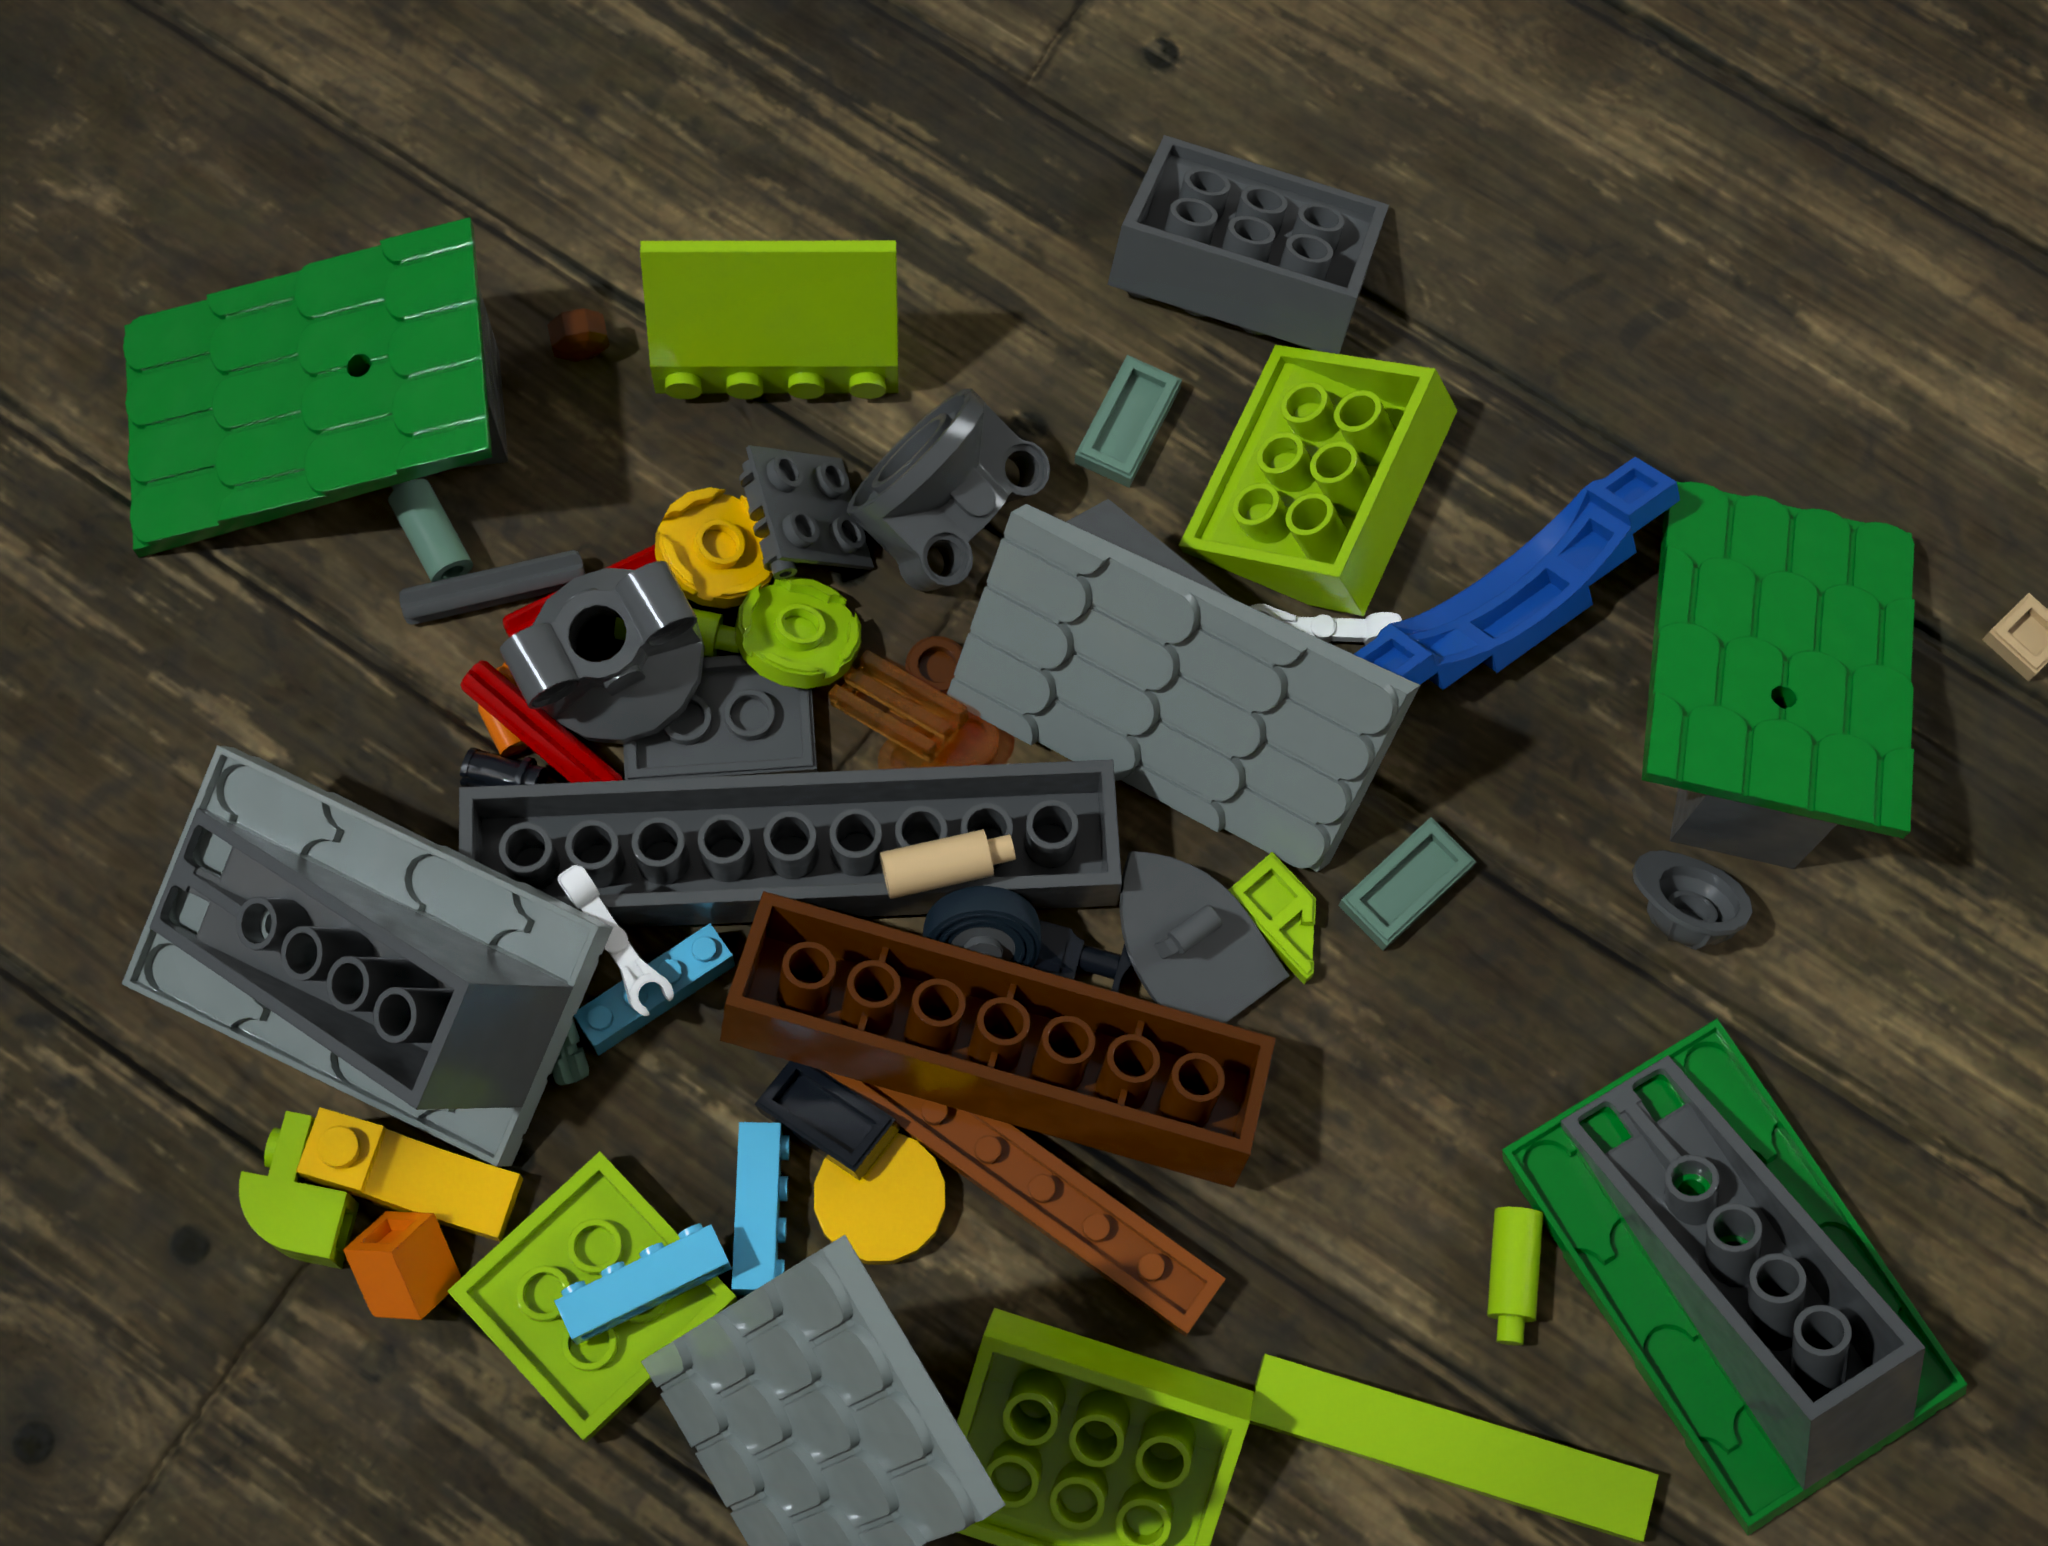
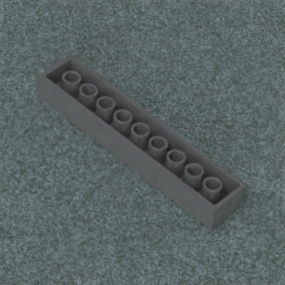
(717, 842)

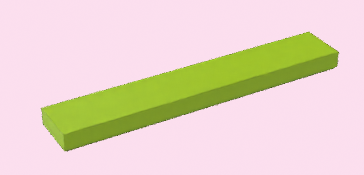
(1453, 1448)

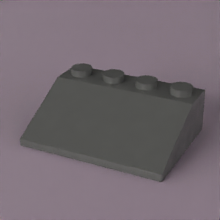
(1247, 245)

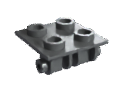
(802, 511)

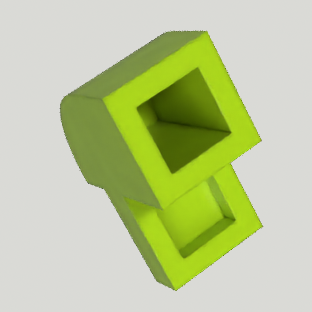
(289, 1212)

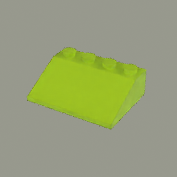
(771, 317)
(1322, 475)
(1097, 1441)

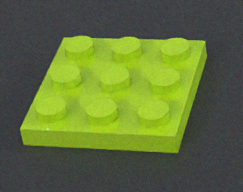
(568, 1240)

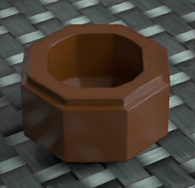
(578, 335)

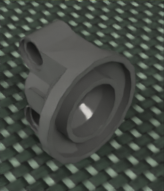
(945, 488)
(636, 688)

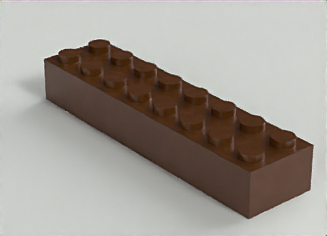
(998, 1039)

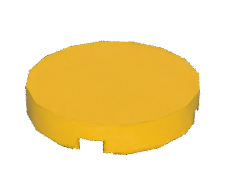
(712, 547)
(889, 1209)

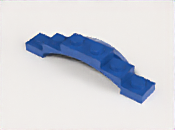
(1533, 588)

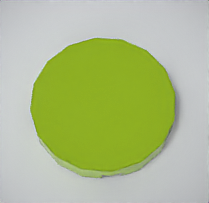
(797, 633)

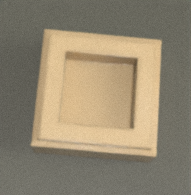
(2022, 637)

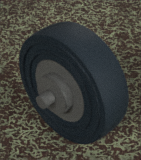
(987, 922)

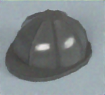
(1691, 899)

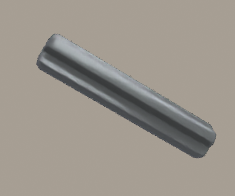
(489, 587)

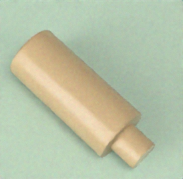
(943, 862)

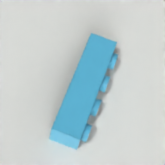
(687, 968)
(758, 1205)
(643, 1283)

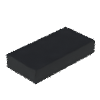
(828, 1117)

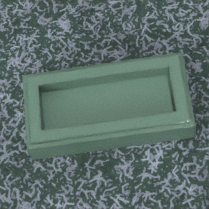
(1128, 421)
(1407, 883)

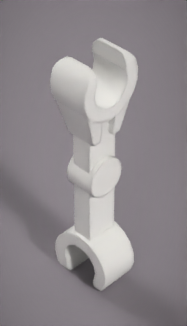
(1335, 629)
(634, 971)

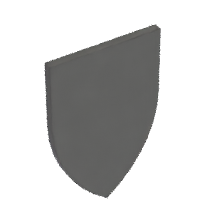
(1192, 939)

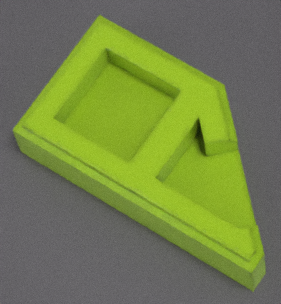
(1282, 913)

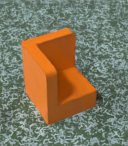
(402, 1265)

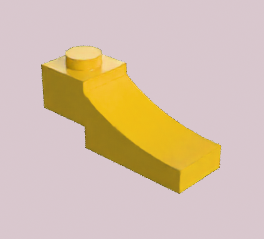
(408, 1174)

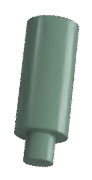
(429, 530)

